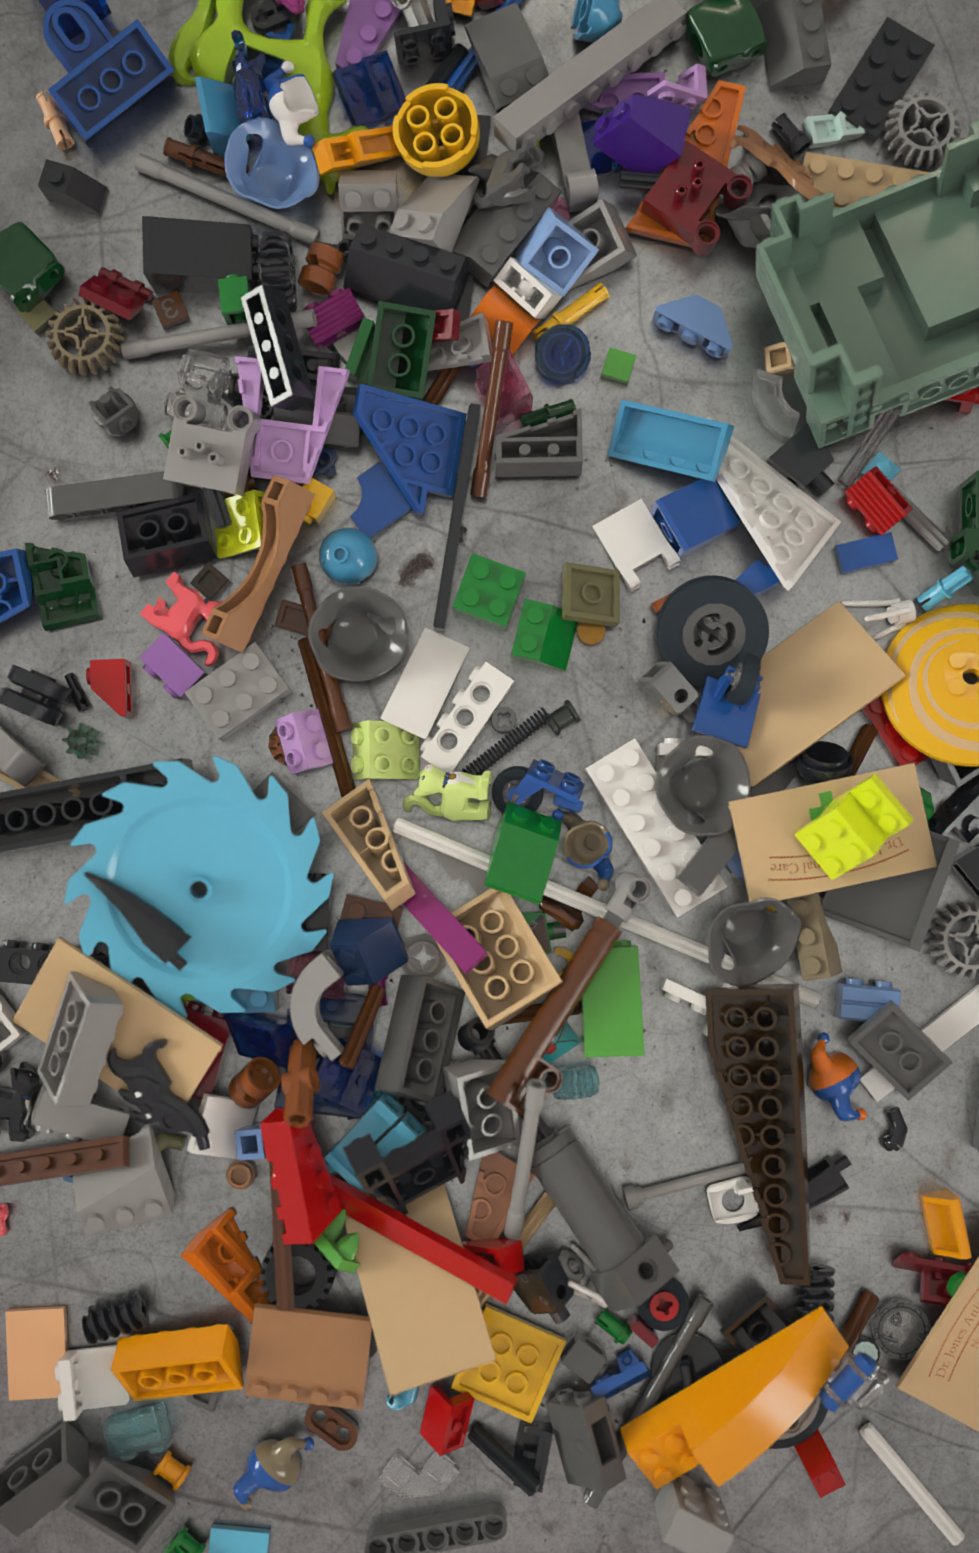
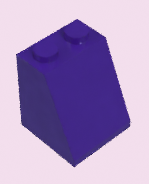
(643, 133)

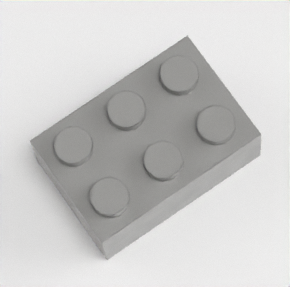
(238, 692)
(693, 1517)

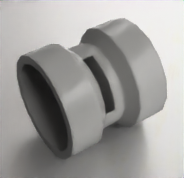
(750, 167)

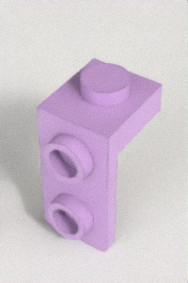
(689, 91)

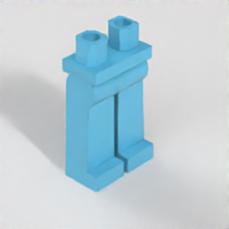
(376, 1122)

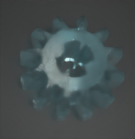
(578, 1082)

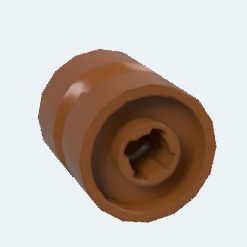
(321, 269)
(254, 1082)

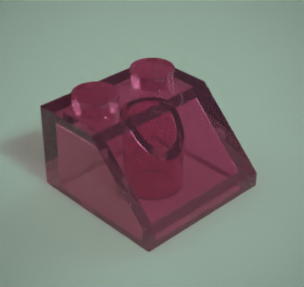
(515, 393)

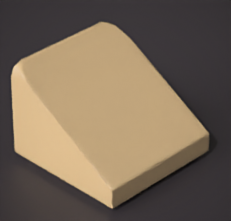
(778, 359)

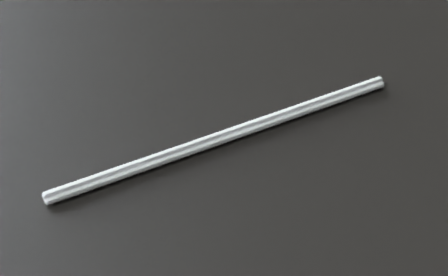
(587, 904)

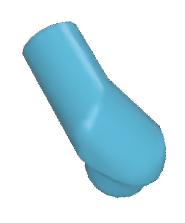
(402, 1399)

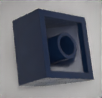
(367, 949)

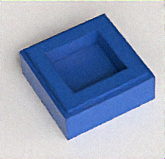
(567, 804)

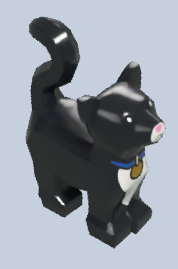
(18, 1103)

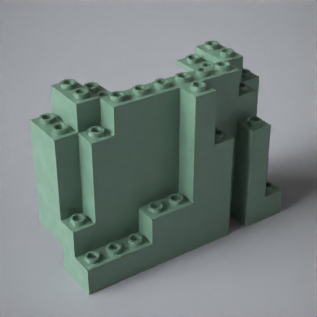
(879, 294)

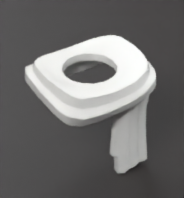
(741, 1186)

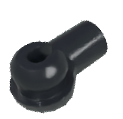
(898, 1132)

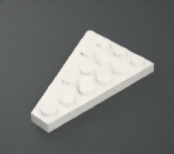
(775, 511)

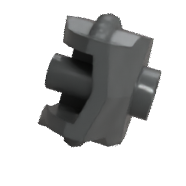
(115, 412)

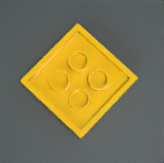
(522, 1367)

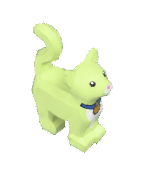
(456, 794)

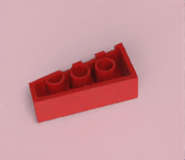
(301, 1179)

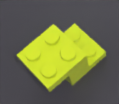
(854, 827)

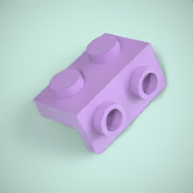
(303, 741)

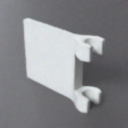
(634, 541)

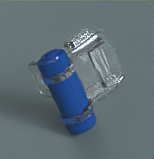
(854, 1382)

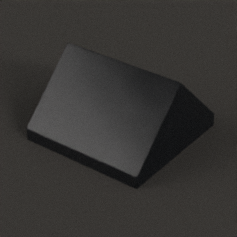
(755, 1323)

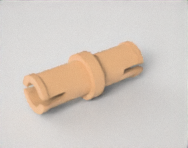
(55, 121)

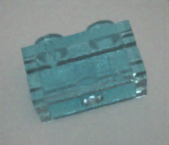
(138, 1431)

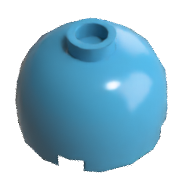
(595, 18)
(348, 556)

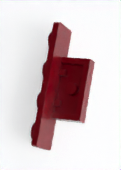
(934, 1275)

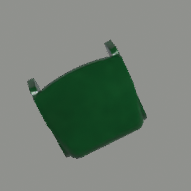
(725, 34)
(27, 266)

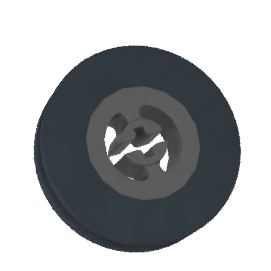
(697, 599)

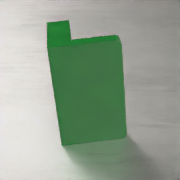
(360, 355)

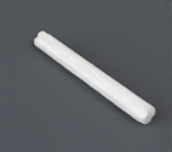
(912, 1484)

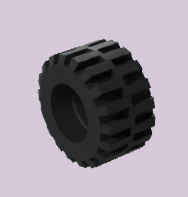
(304, 1294)

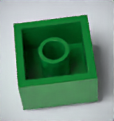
(489, 592)

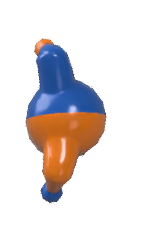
(835, 1079)

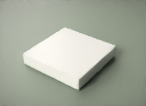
(222, 1120)

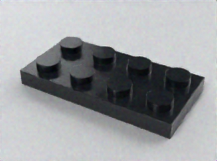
(882, 77)

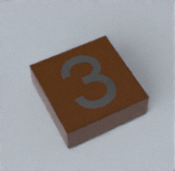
(170, 309)

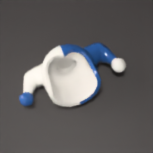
(291, 103)

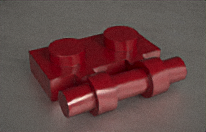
(116, 293)

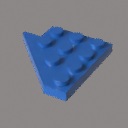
(414, 441)

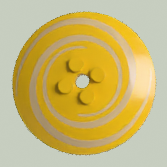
(933, 702)

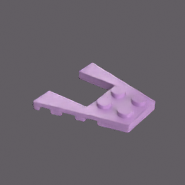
(288, 447)

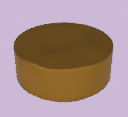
(590, 633)

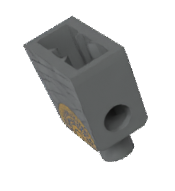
(663, 682)

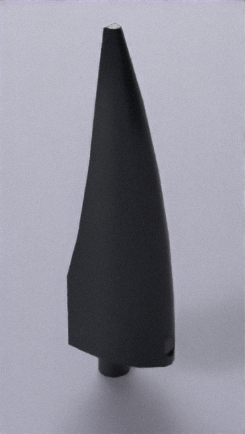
(151, 925)
(824, 1184)

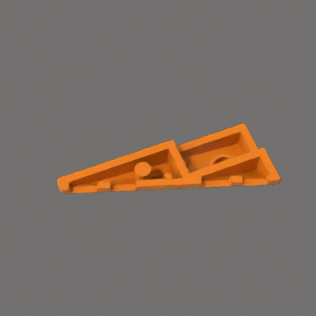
(227, 1264)

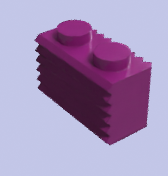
(335, 318)

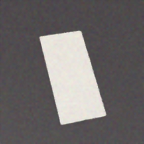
(425, 683)

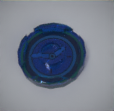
(562, 352)

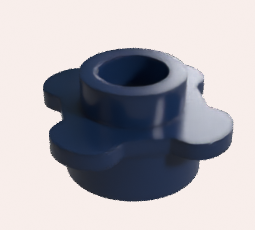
(328, 467)

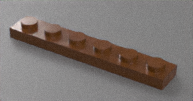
(64, 1160)

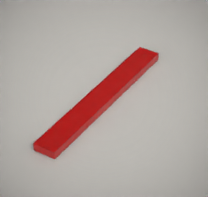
(425, 1242)

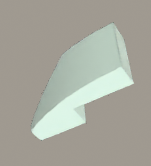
(830, 130)

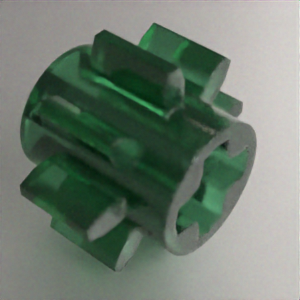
(84, 747)

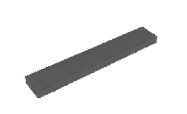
(720, 848)

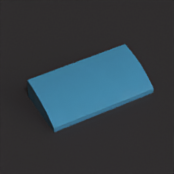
(670, 440)

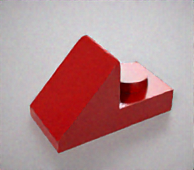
(820, 1464)

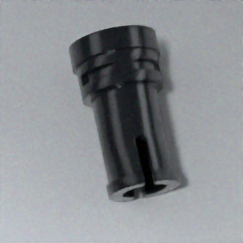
(795, 139)

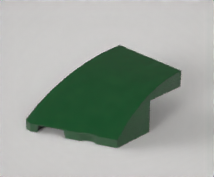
(62, 587)

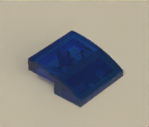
(369, 89)
(347, 1086)

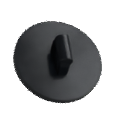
(697, 1362)

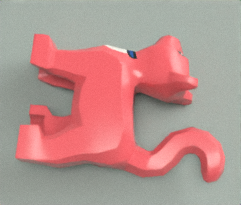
(183, 617)

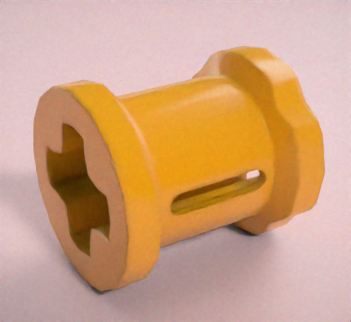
(171, 1470)

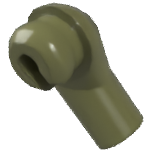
(170, 1140)

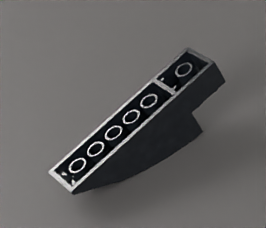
(50, 814)

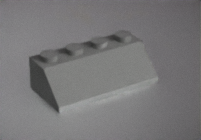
(79, 1040)

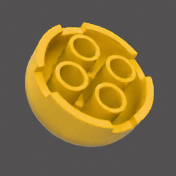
(434, 117)

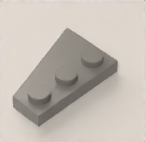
(471, 349)

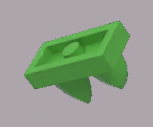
(339, 1251)

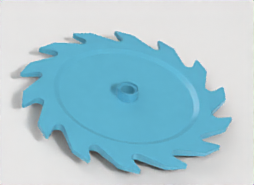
(214, 837)

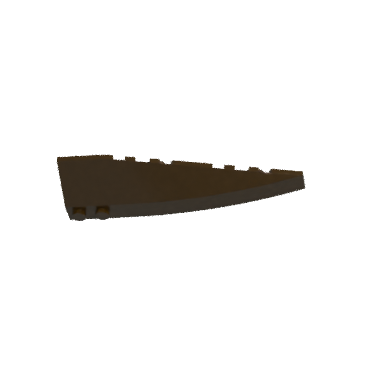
(761, 1072)

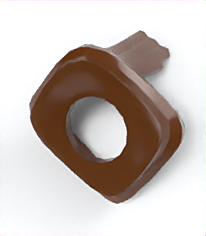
(565, 914)

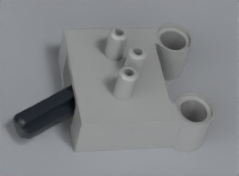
(210, 456)

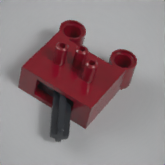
(687, 193)

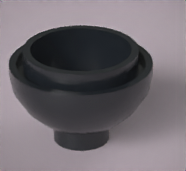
(824, 762)

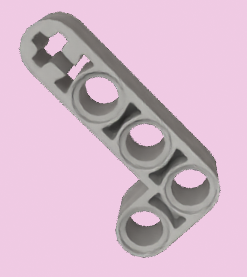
(576, 176)
(17, 760)

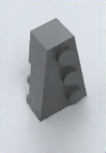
(543, 449)

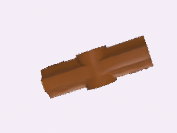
(300, 1084)

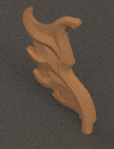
(777, 158)

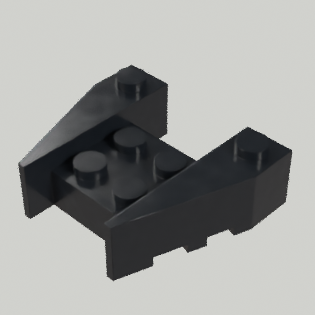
(419, 1165)

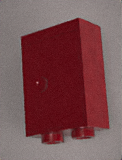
(216, 1026)

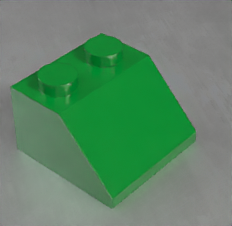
(543, 636)

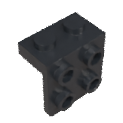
(429, 39)

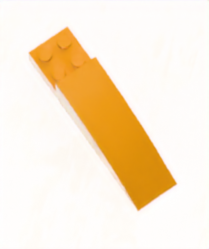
(738, 1407)

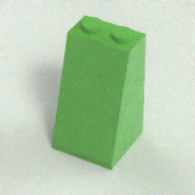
(613, 1006)

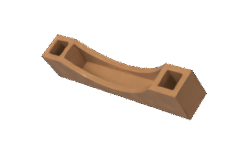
(283, 513)

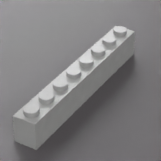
(590, 73)

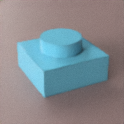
(888, 468)

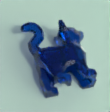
(249, 83)

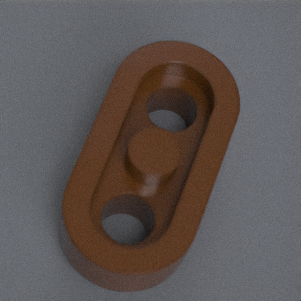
(329, 1426)

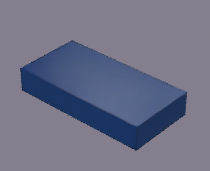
(866, 553)

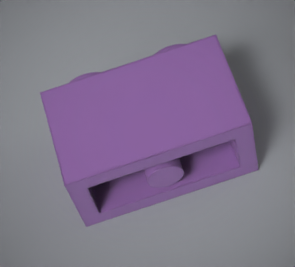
(172, 665)

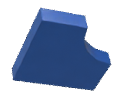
(380, 501)

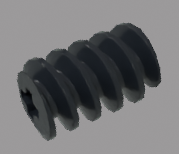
(819, 1291)
(116, 1319)

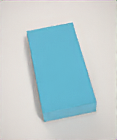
(238, 1539)

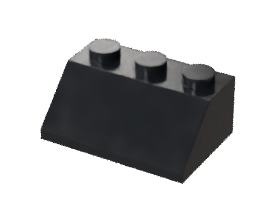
(165, 535)

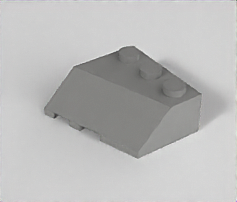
(126, 1194)

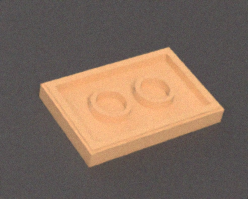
(34, 1345)

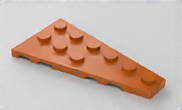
(712, 134)

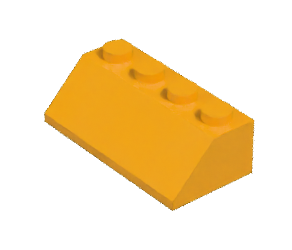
(179, 1362)

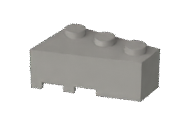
(90, 1122)

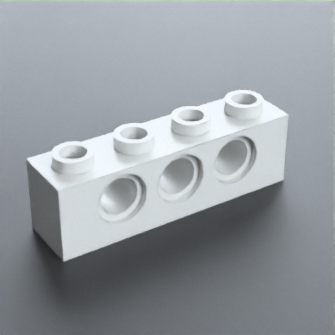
(498, 687)

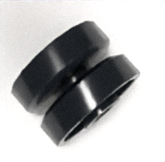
(34, 695)

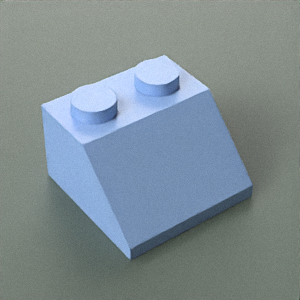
(556, 252)

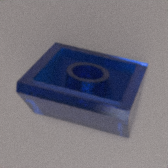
(261, 1036)

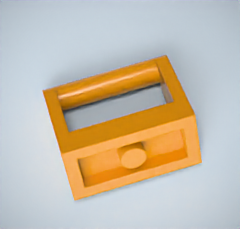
(945, 1224)

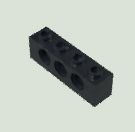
(277, 348)
(12, 951)

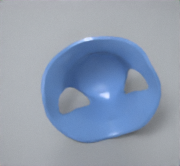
(282, 171)

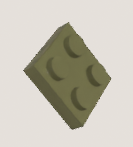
(590, 594)

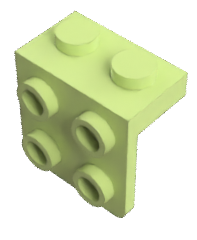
(384, 751)

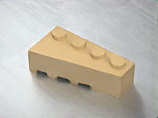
(368, 837)

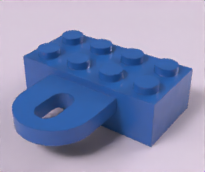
(103, 71)

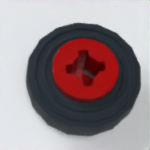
(668, 1316)

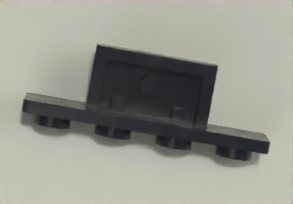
(959, 812)

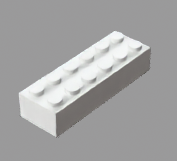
(628, 790)

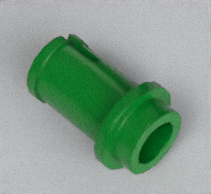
(613, 1326)

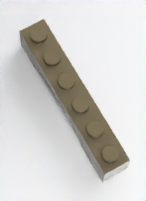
(816, 944)

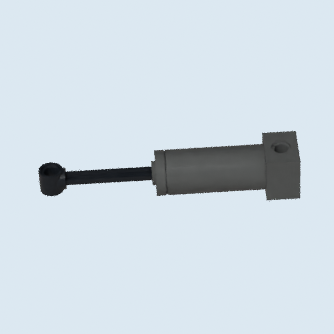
(626, 1262)

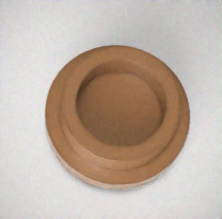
(240, 1174)

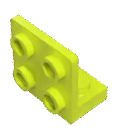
(246, 526)

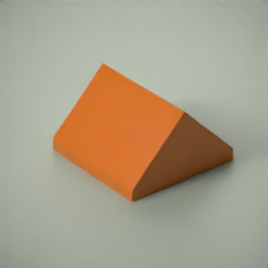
(501, 306)

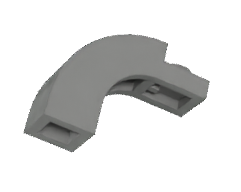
(306, 1002)

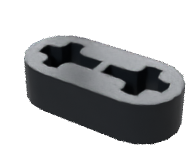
(276, 16)

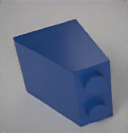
(695, 516)

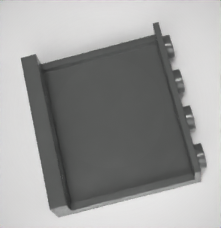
(896, 905)

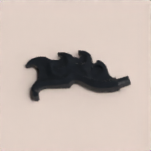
(151, 1093)

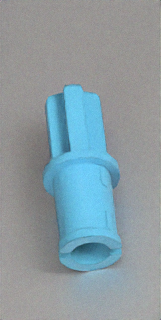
(945, 587)

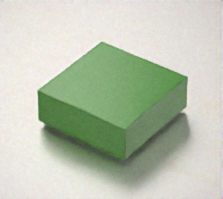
(618, 365)

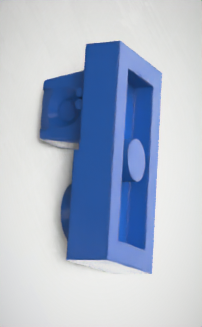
(631, 1373)

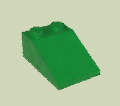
(522, 853)

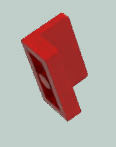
(446, 1420)

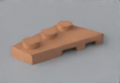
(492, 1196)

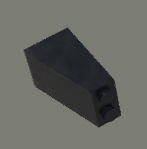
(196, 254)

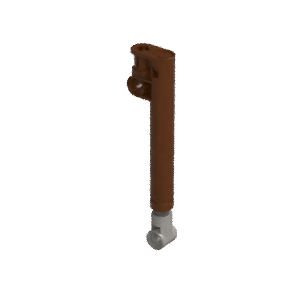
(527, 1059)

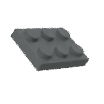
(899, 1050)

